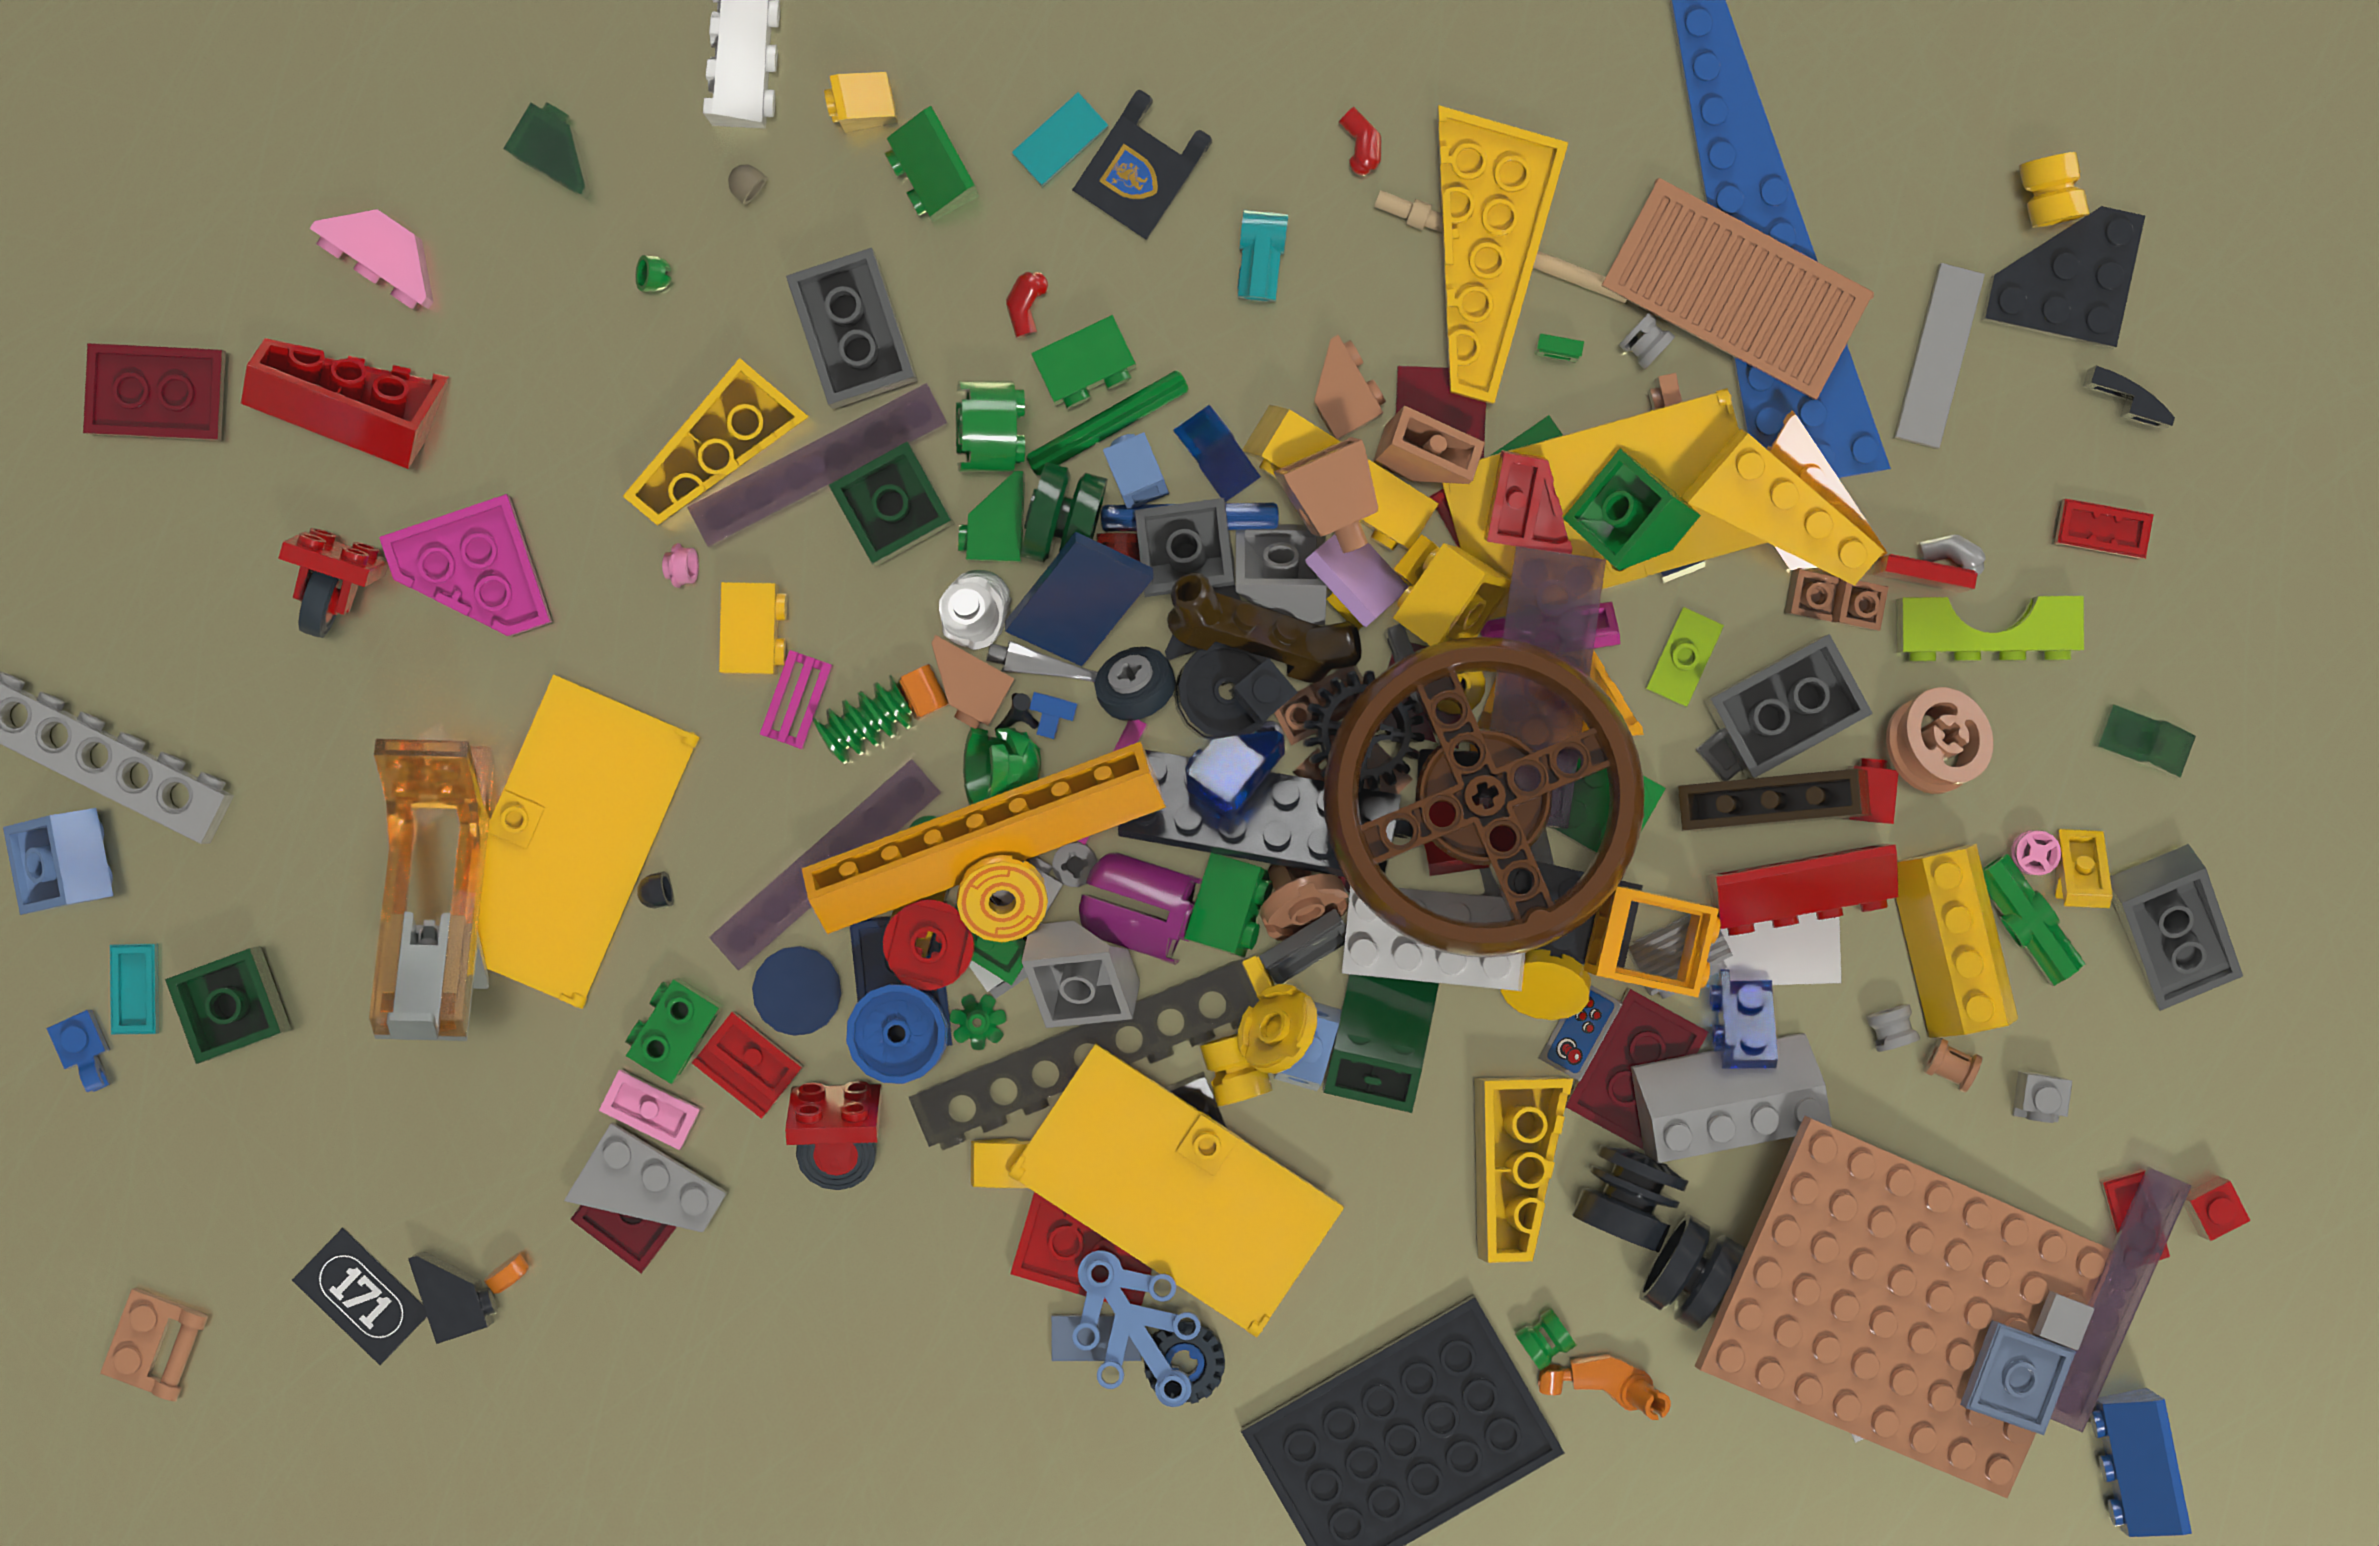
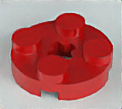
(906, 958)

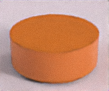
(507, 1274)

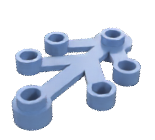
(1131, 1322)

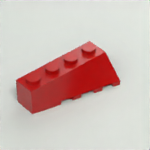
(343, 399)

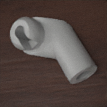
(1956, 549)

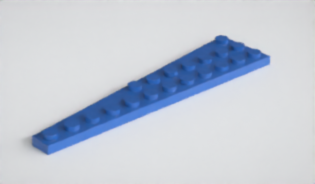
(1749, 182)

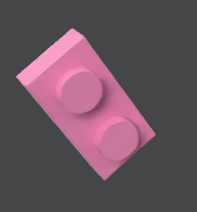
(650, 1109)

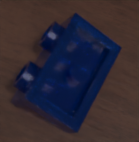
(1745, 1023)

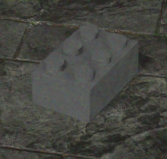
(851, 328)
(1788, 707)

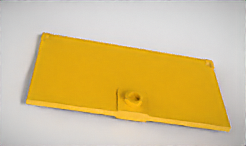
(1668, 441)
(574, 836)
(1176, 1190)

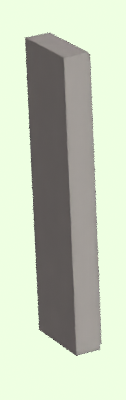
(1939, 355)

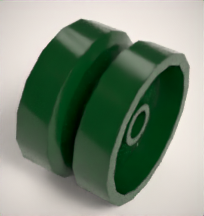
(1058, 516)

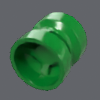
(1537, 1345)

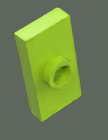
(1684, 657)

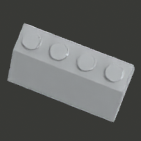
(1699, 1108)

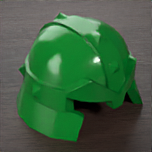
(998, 762)

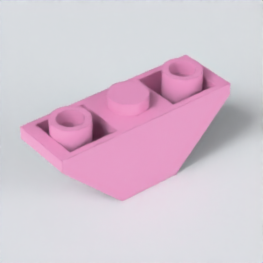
(381, 251)

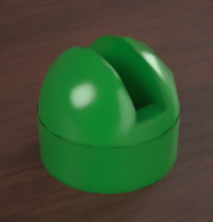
(651, 273)

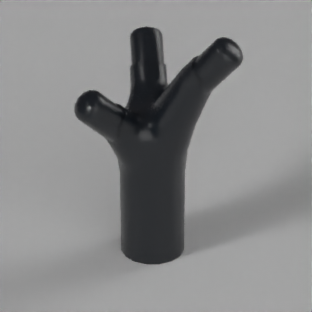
(1019, 712)

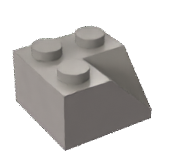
(1078, 976)

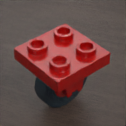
(329, 576)
(834, 1131)

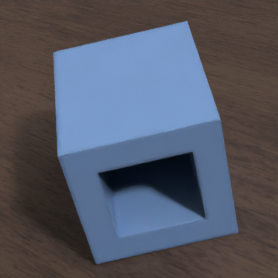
(1135, 470)

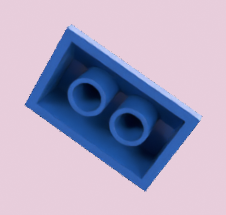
(2140, 1464)

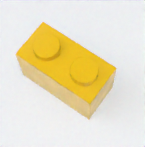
(751, 628)

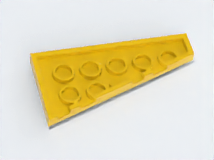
(1493, 217)

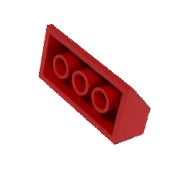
(1805, 886)

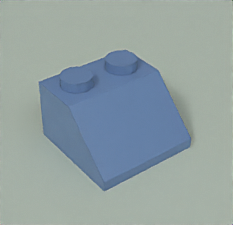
(58, 861)

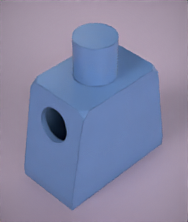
(1312, 1066)

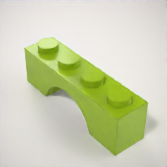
(2046, 626)

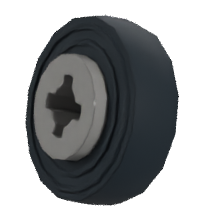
(1135, 683)

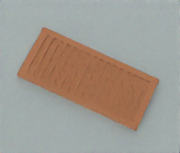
(1737, 288)

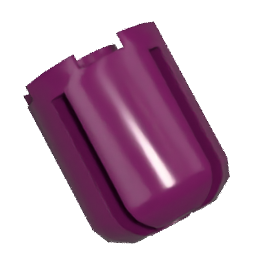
(1145, 884)

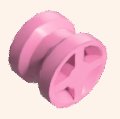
(2043, 849)

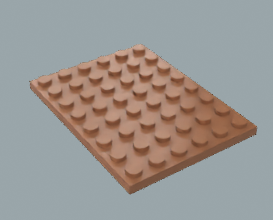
(1878, 1295)

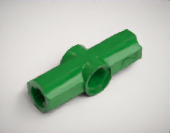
(2031, 920)

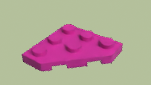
(472, 565)

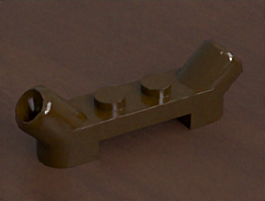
(1308, 649)

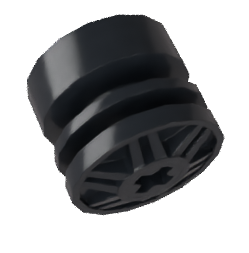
(1630, 1197)

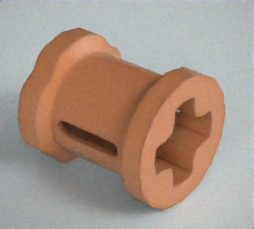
(1953, 1065)

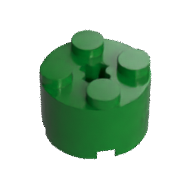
(989, 426)

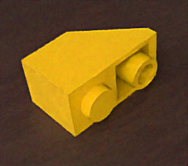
(860, 100)

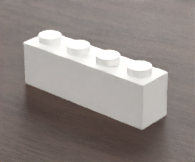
(741, 63)

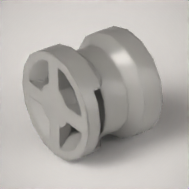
(1650, 344)
(1073, 864)
(1893, 1027)

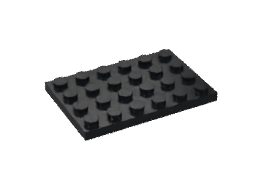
(1404, 1436)

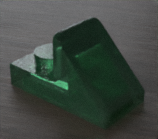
(2145, 740)

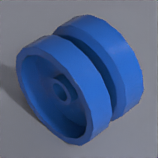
(924, 1033)

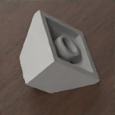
(1275, 573)

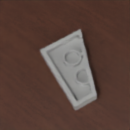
(644, 1183)

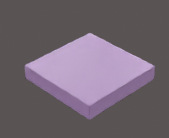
(1357, 578)

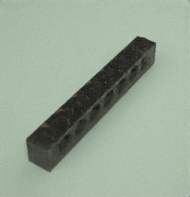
(933, 1103)

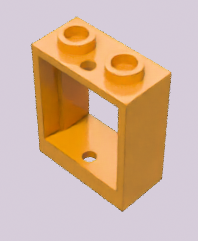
(1609, 933)

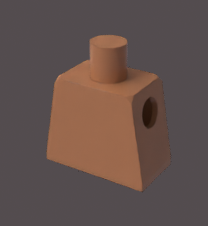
(1333, 491)

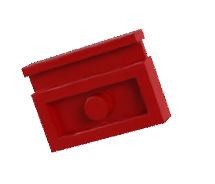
(747, 1064)

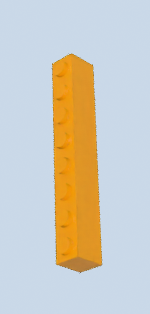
(1011, 824)

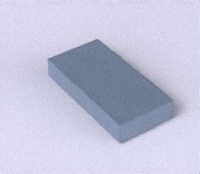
(1065, 1350)

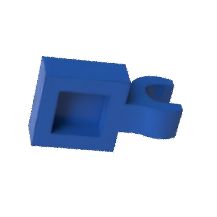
(79, 1044)

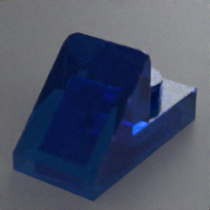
(1217, 453)

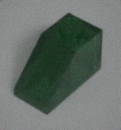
(550, 147)

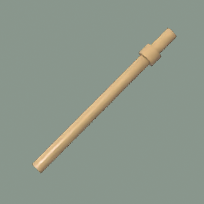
(1420, 215)

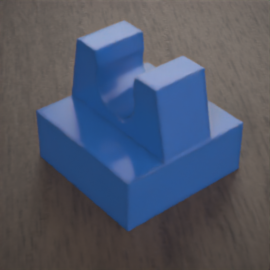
(1052, 711)

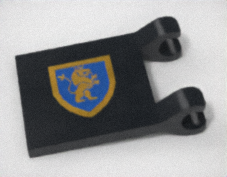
(1136, 173)

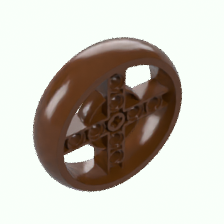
(1533, 915)

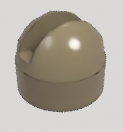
(746, 182)

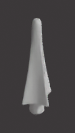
(1025, 660)

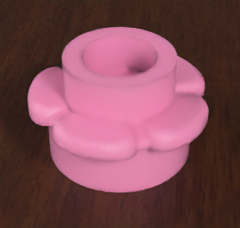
(680, 565)

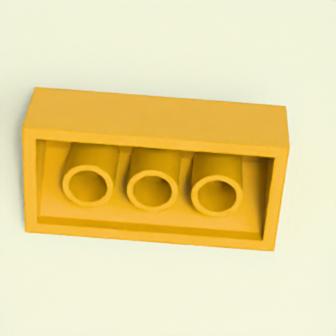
(1954, 943)

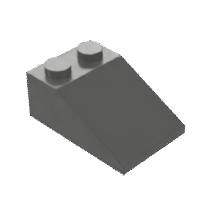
(2175, 926)

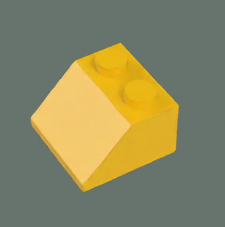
(1451, 596)

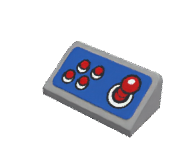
(1579, 1036)

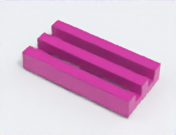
(783, 735)

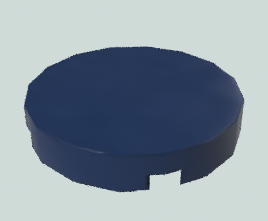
(797, 990)

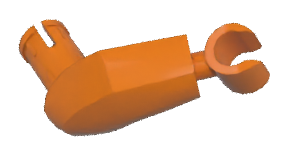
(1620, 1380)

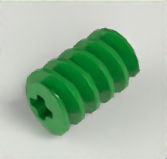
(865, 721)

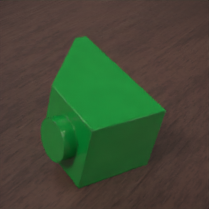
(996, 524)

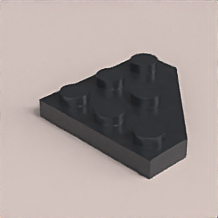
(2073, 281)

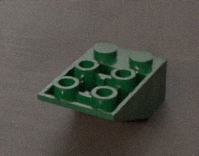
(1381, 1041)

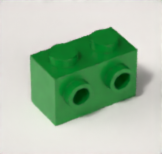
(1084, 362)
(1229, 905)
(673, 1029)

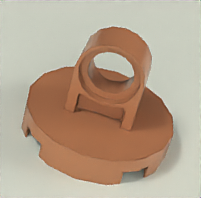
(1300, 900)

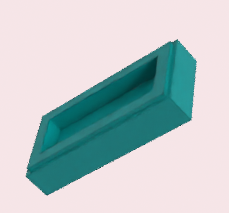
(1060, 139)
(134, 989)

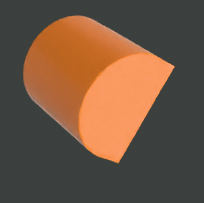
(922, 692)

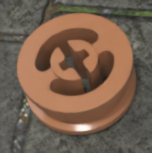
(1957, 729)

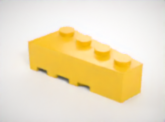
(720, 435)
(1287, 438)
(1772, 503)
(1515, 1154)

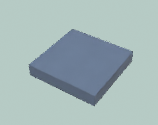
(2017, 1377)

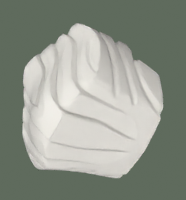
(975, 609)

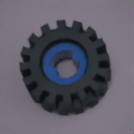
(1204, 1348)

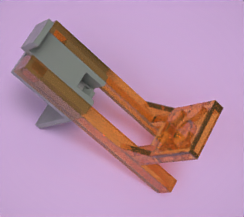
(430, 969)

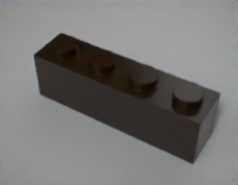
(1774, 800)

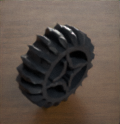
(1401, 735)

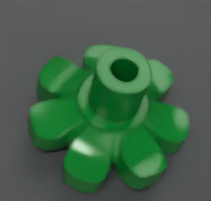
(989, 1021)

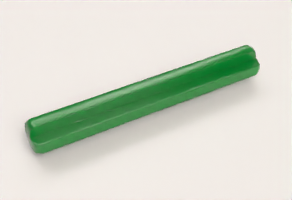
(1108, 421)

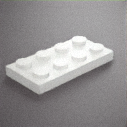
(1381, 951)

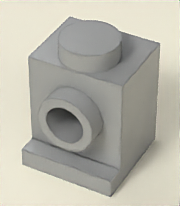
(2041, 1097)

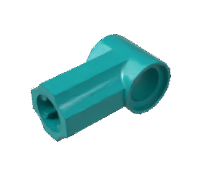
(1262, 245)

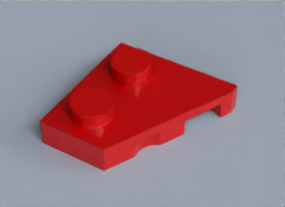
(1526, 506)

